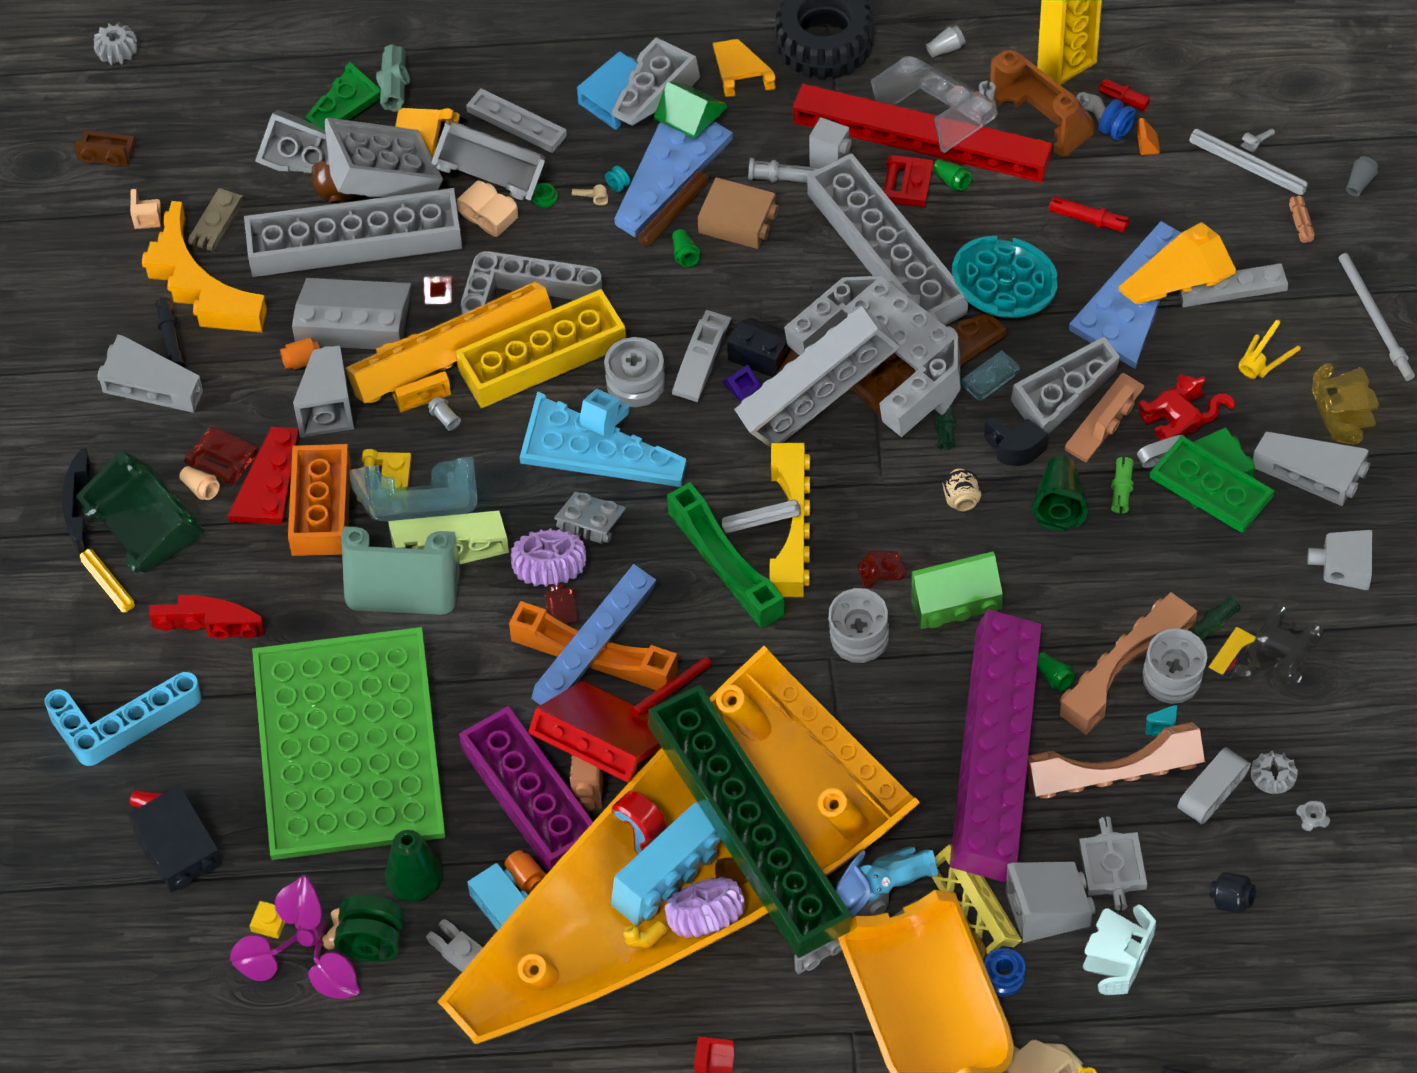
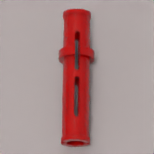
(1092, 215)

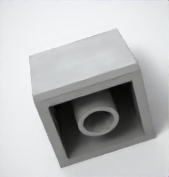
(323, 395)
(1047, 898)

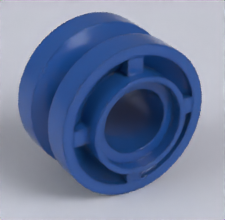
(1117, 120)
(1005, 960)

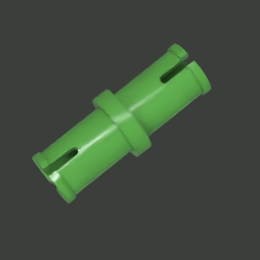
(1122, 485)

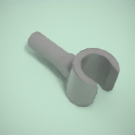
(1252, 142)

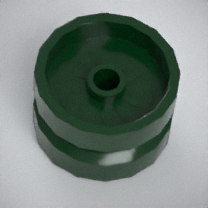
(369, 928)

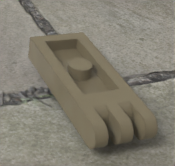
(215, 219)

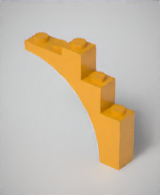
(213, 301)

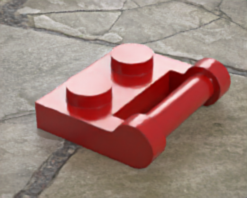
(915, 180)

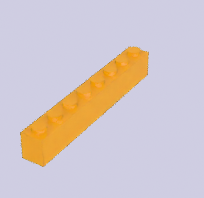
(437, 346)

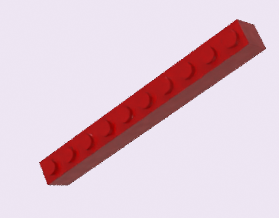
(917, 133)

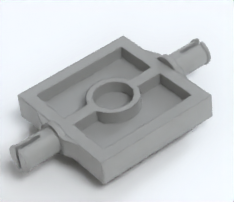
(1112, 863)

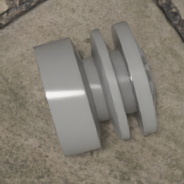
(854, 612)
(1175, 652)

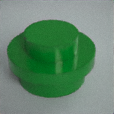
(544, 195)

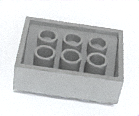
(379, 159)
(351, 312)

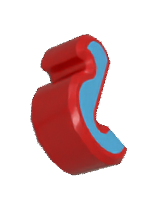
(643, 816)

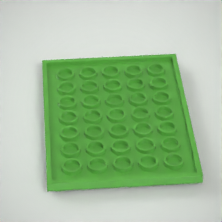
(347, 743)

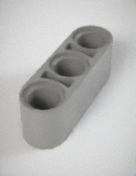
(1214, 785)

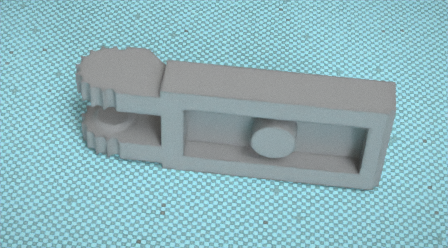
(459, 950)

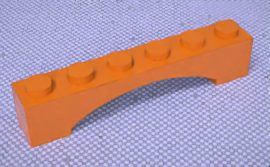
(644, 666)

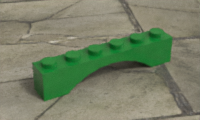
(748, 586)

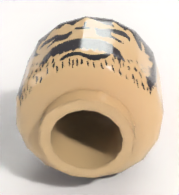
(962, 489)

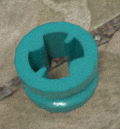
(617, 178)

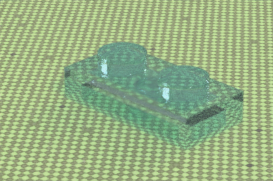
(990, 375)

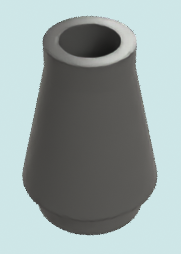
(1362, 174)

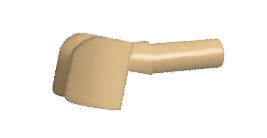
(598, 193)

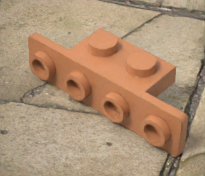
(1104, 417)

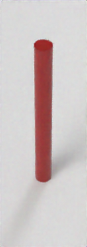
(670, 687)

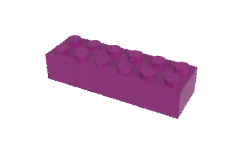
(525, 785)

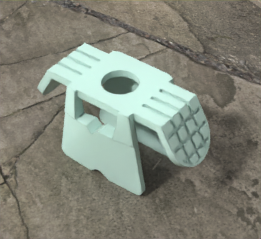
(1114, 951)

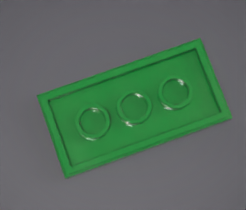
(1212, 484)

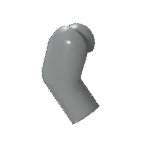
(1092, 104)

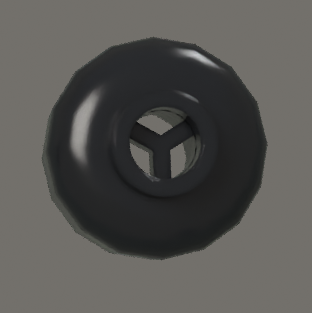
(1233, 892)

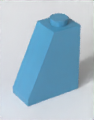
(604, 87)

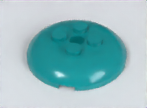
(1004, 276)

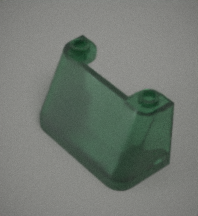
(139, 511)

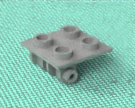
(590, 515)

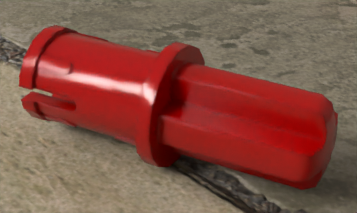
(1125, 94)

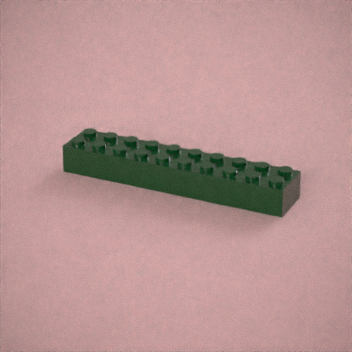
(749, 821)

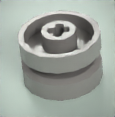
(635, 371)

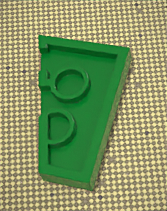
(346, 99)

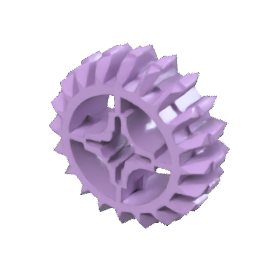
(548, 557)
(704, 907)

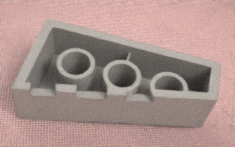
(1064, 385)

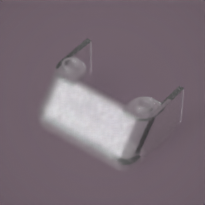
(968, 107)

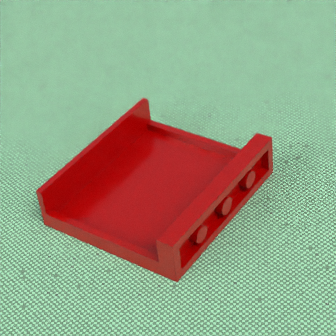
(596, 729)

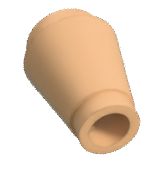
(200, 483)

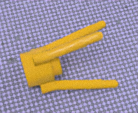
(1254, 361)

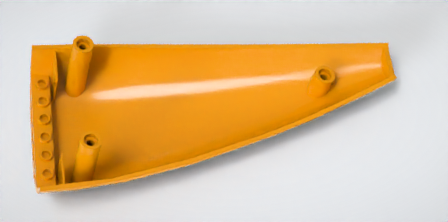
(567, 936)

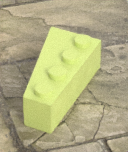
(476, 534)

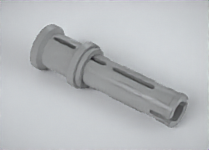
(774, 171)

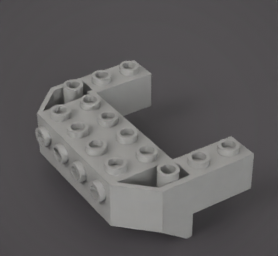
(921, 336)

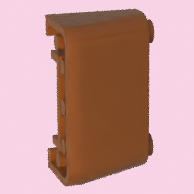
(1022, 81)

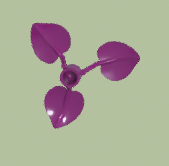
(300, 906)

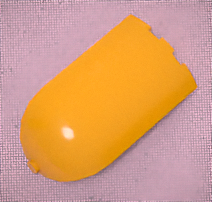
(928, 990)

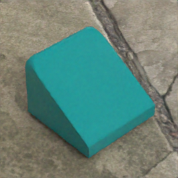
(1161, 719)

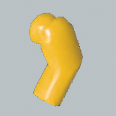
(644, 939)

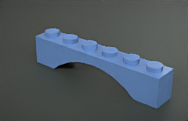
(590, 640)

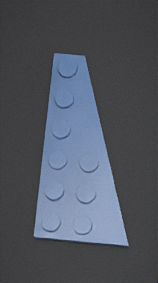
(665, 169)
(1114, 314)

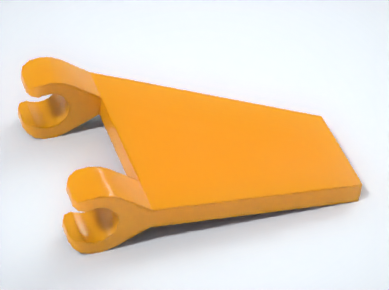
(739, 62)
(427, 122)

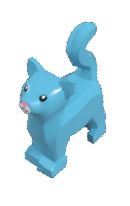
(898, 870)

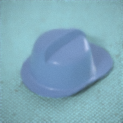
(854, 886)

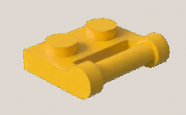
(393, 465)

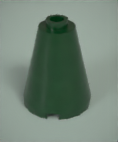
(1060, 496)
(412, 868)

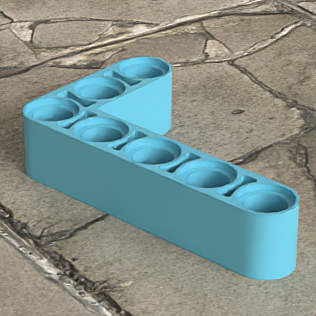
(122, 719)

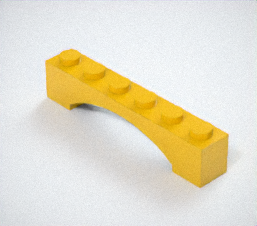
(788, 469)

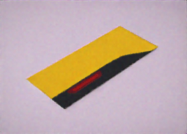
(1232, 652)

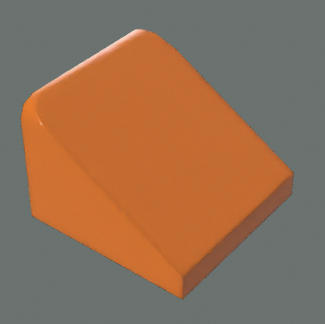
(1147, 138)

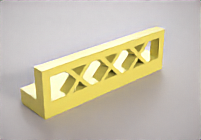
(984, 901)

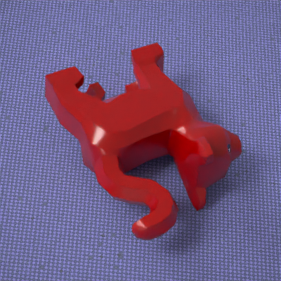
(1179, 411)

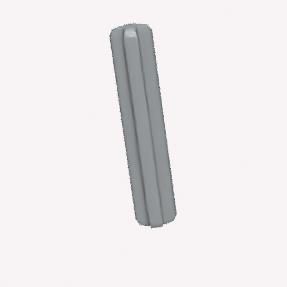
(761, 516)

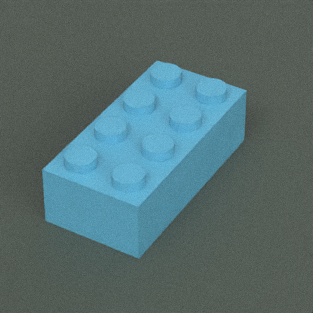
(665, 866)

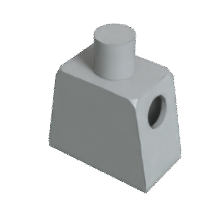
(1345, 558)

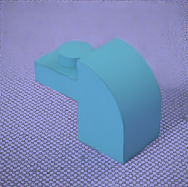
(602, 413)

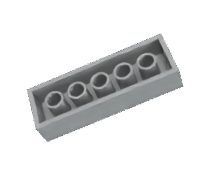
(817, 377)

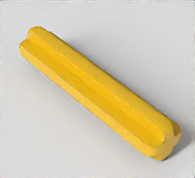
(107, 580)

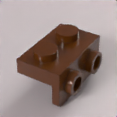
(105, 148)

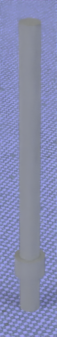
(1397, 354)

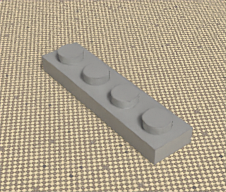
(516, 120)
(1240, 285)

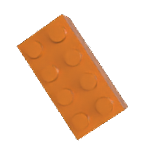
(319, 499)

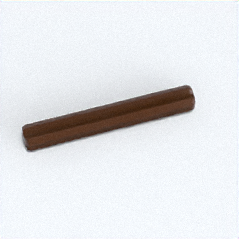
(673, 208)

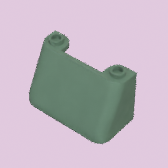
(400, 577)

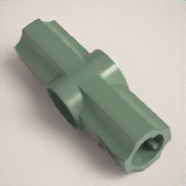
(393, 78)

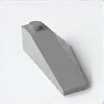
(646, 84)
(292, 144)

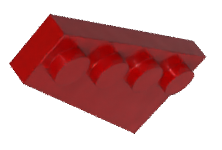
(268, 483)

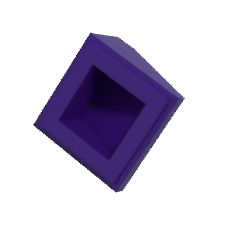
(742, 383)

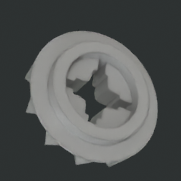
(1265, 780)

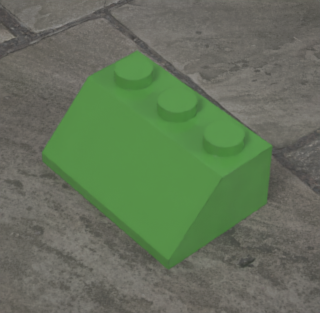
(956, 590)

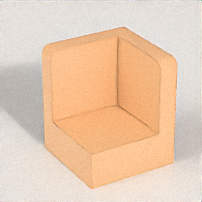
(145, 212)

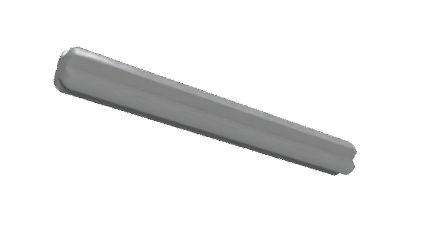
(1248, 161)

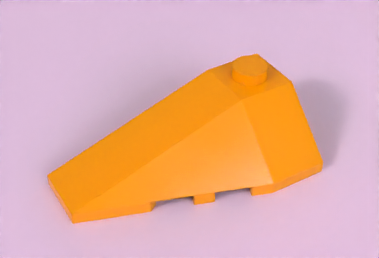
(1187, 261)

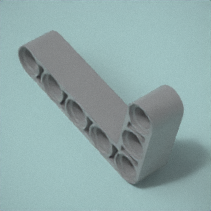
(513, 272)

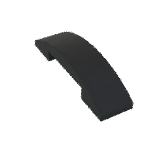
(77, 476)

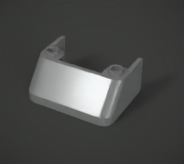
(488, 159)

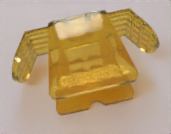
(1349, 407)

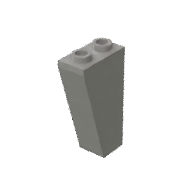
(148, 377)
(1313, 465)

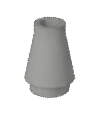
(947, 41)

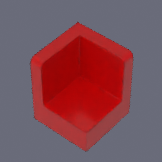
(714, 1055)

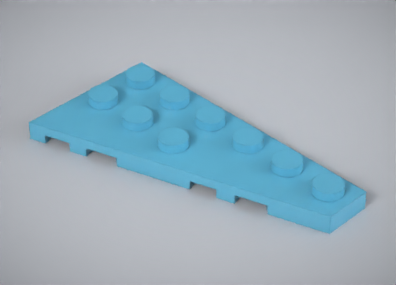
(560, 442)

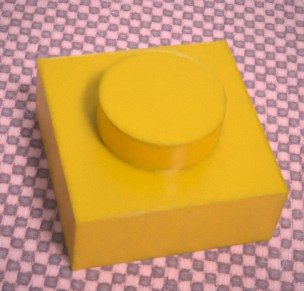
(267, 921)

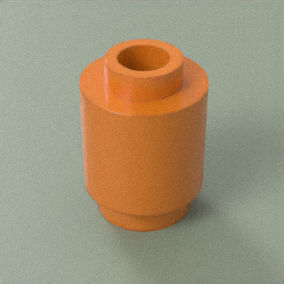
(297, 354)
(524, 870)

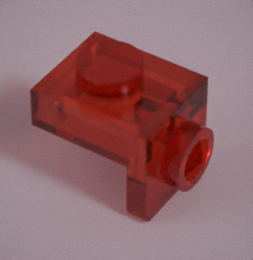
(881, 565)
(561, 603)

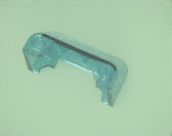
(451, 492)

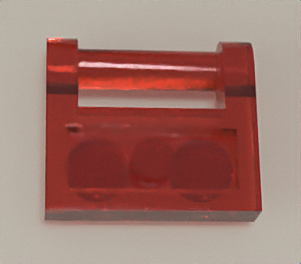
(224, 449)

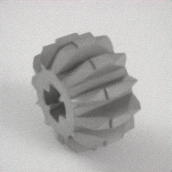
(115, 43)

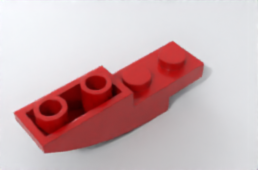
(218, 616)

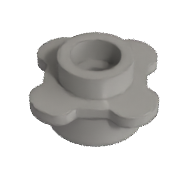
(1313, 808)

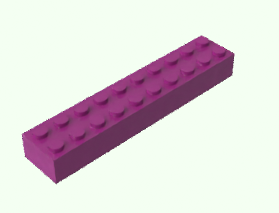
(995, 745)

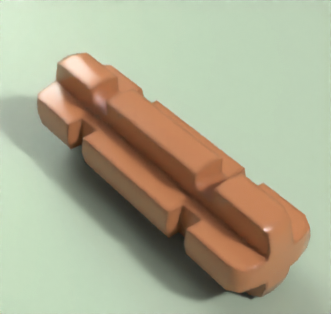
(1301, 219)

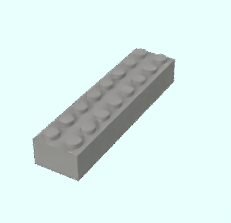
(352, 232)
(884, 237)

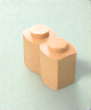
(487, 208)

